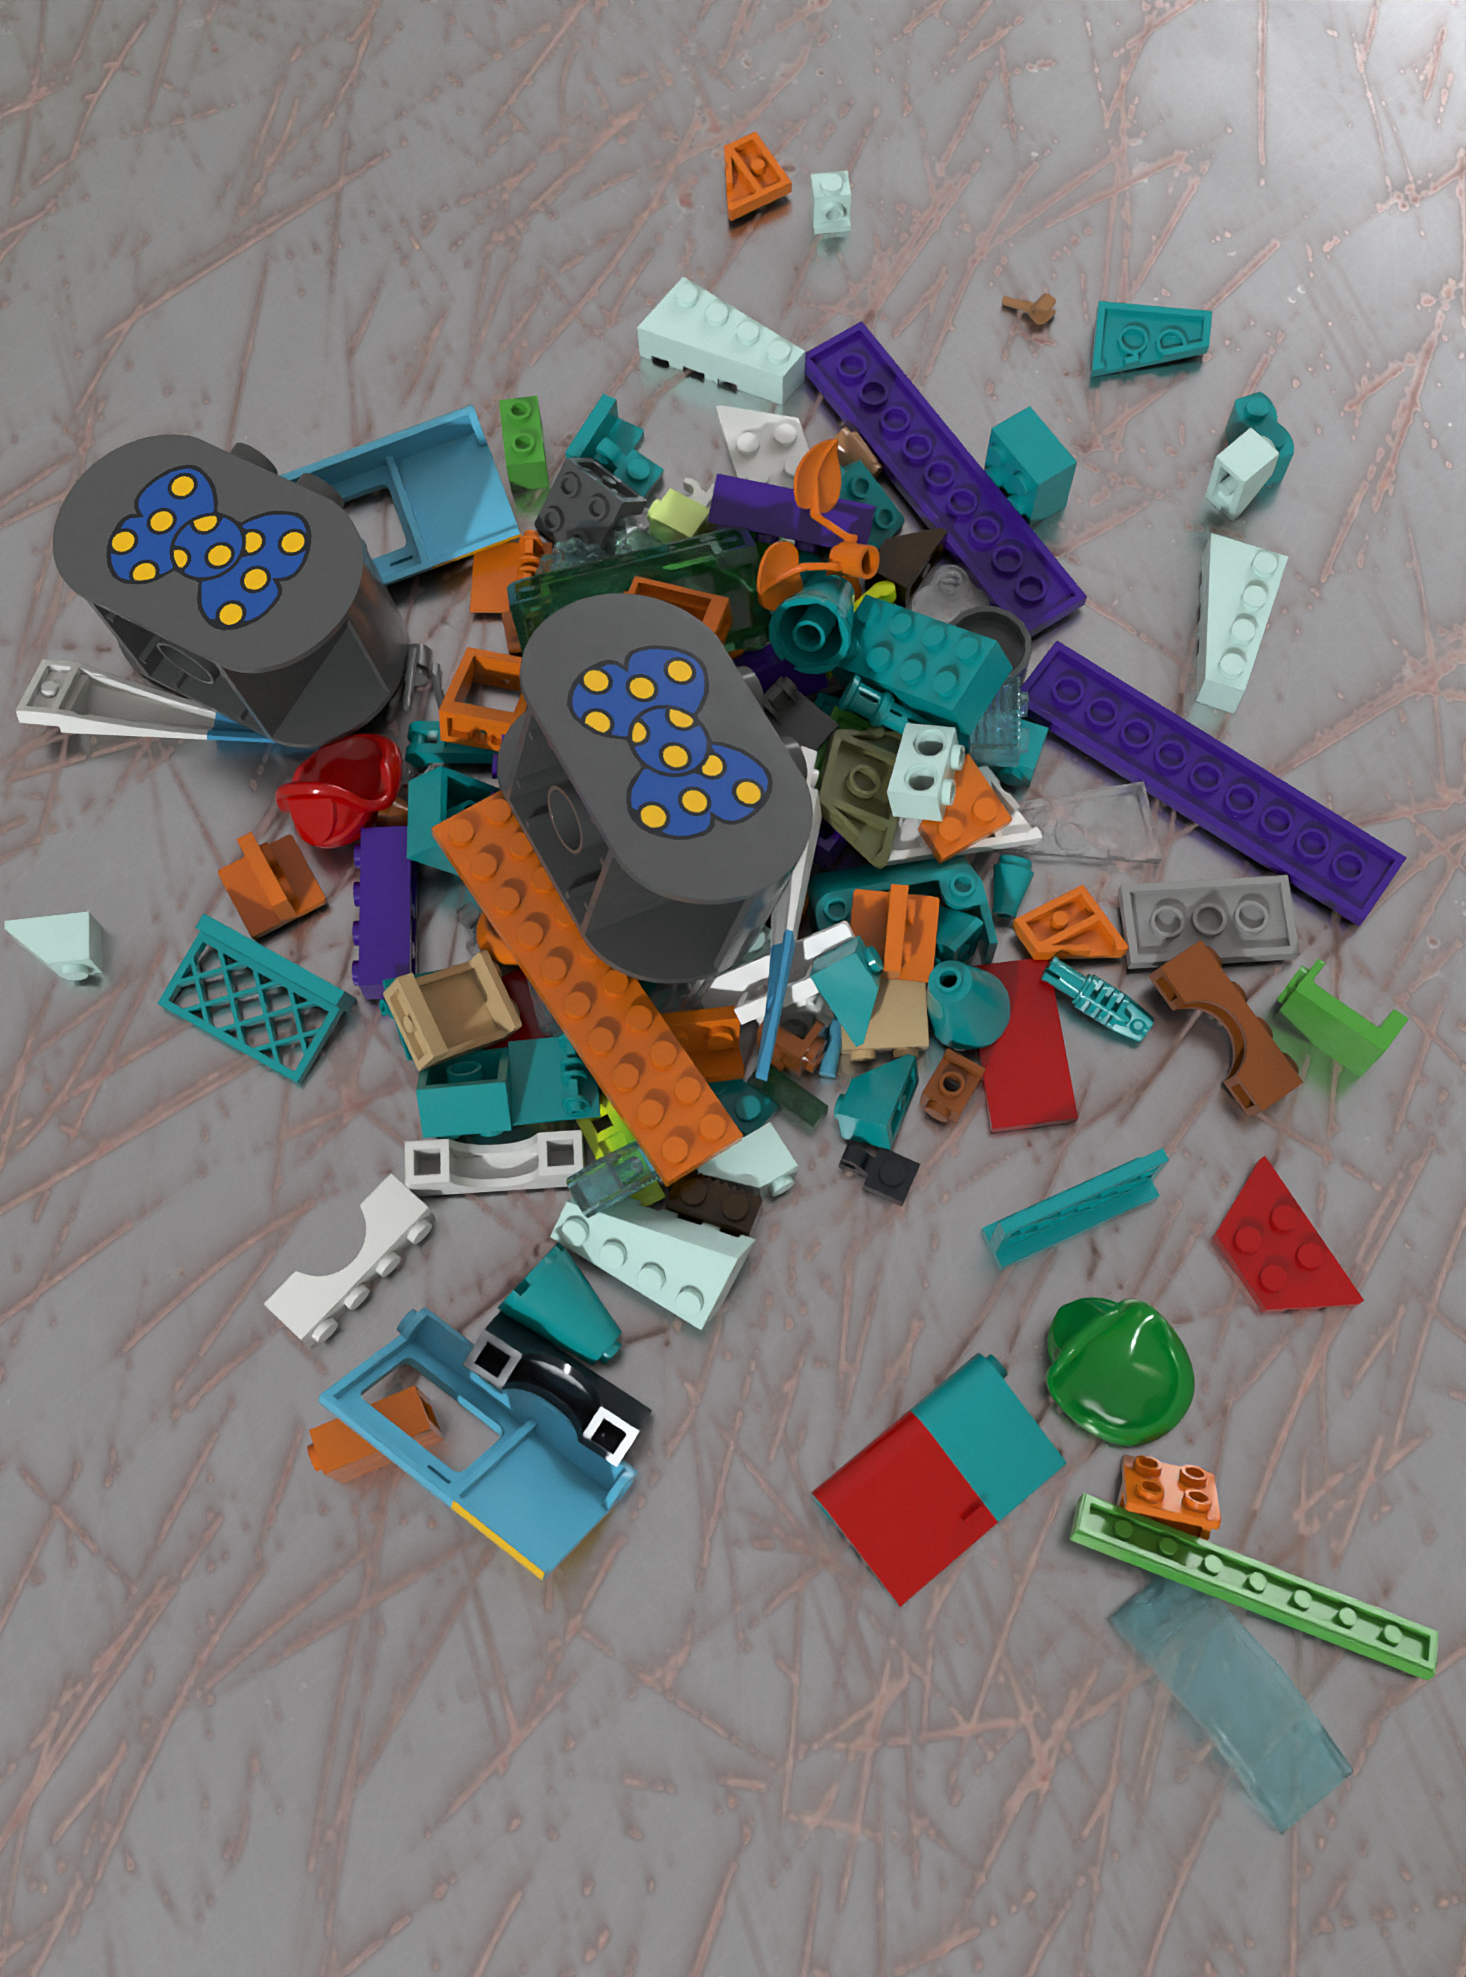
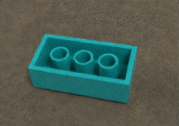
(924, 663)

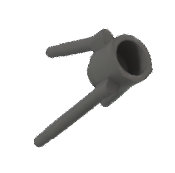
(416, 673)

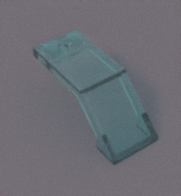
(1236, 1697)

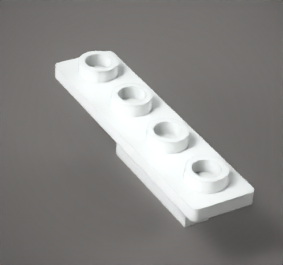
(748, 983)

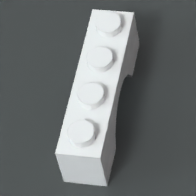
(461, 1168)
(314, 1303)

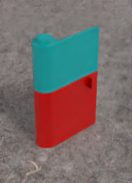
(939, 1477)

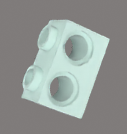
(928, 762)

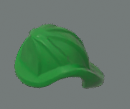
(1119, 1370)

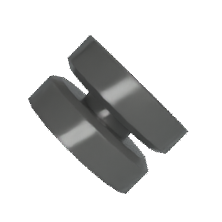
(1004, 628)

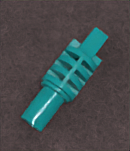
(1100, 1000)

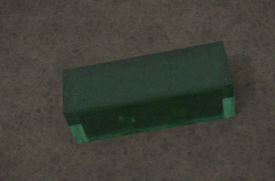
(791, 1099)

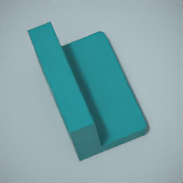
(604, 423)

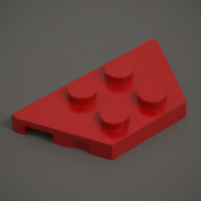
(1280, 1250)

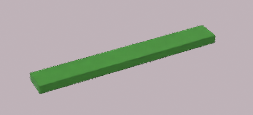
(1255, 1586)

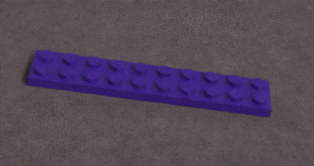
(942, 479)
(1210, 783)

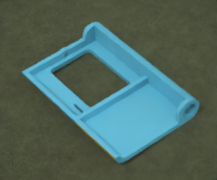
(440, 488)
(530, 1490)

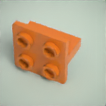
(271, 884)
(900, 930)
(710, 1040)
(1170, 1494)

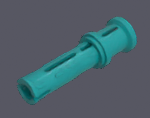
(879, 707)

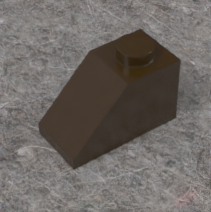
(909, 561)

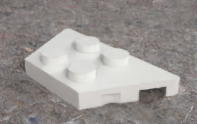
(762, 444)
(911, 847)

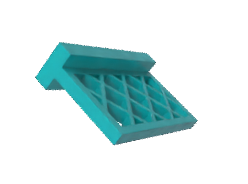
(265, 963)
(1074, 1210)

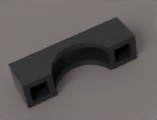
(518, 1358)

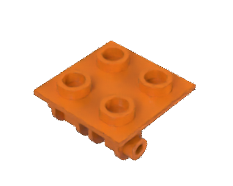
(501, 566)

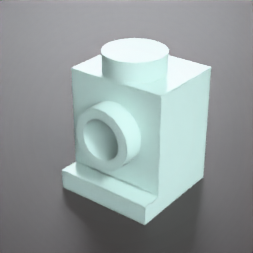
(830, 202)

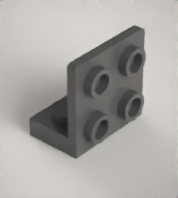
(586, 503)

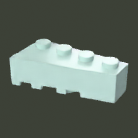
(721, 342)
(1235, 609)
(658, 1254)

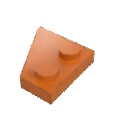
(752, 176)
(971, 817)
(1069, 929)

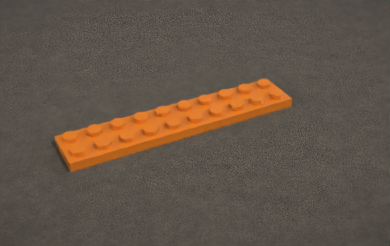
(597, 1008)

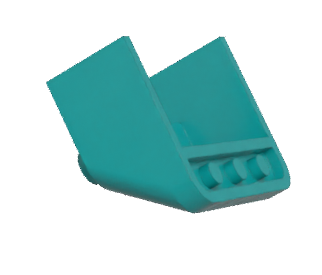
(952, 880)

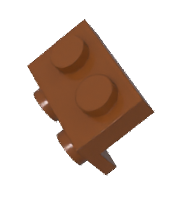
(794, 1053)

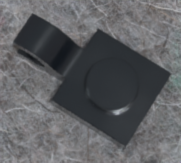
(887, 1173)

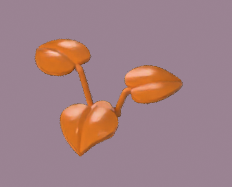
(818, 488)

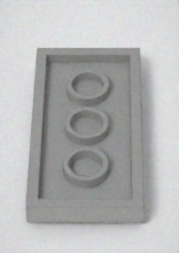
(1234, 916)

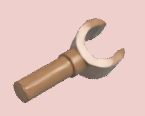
(1039, 311)

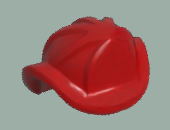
(342, 789)

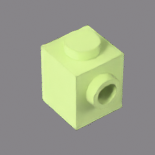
(677, 517)

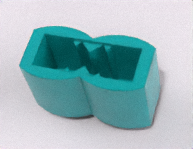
(1259, 413)

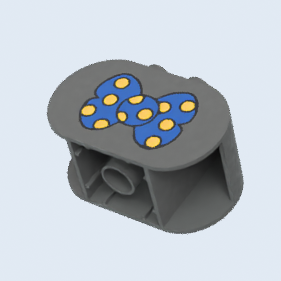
(234, 586)
(653, 786)

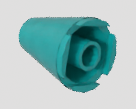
(815, 625)
(966, 1006)
(564, 1308)

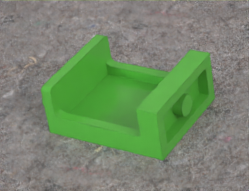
(1333, 1024)

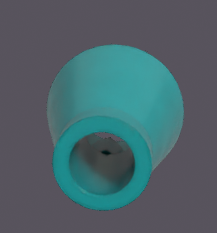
(1010, 884)

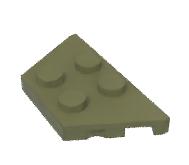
(855, 789)

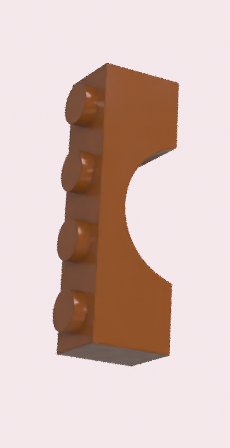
(1258, 1069)

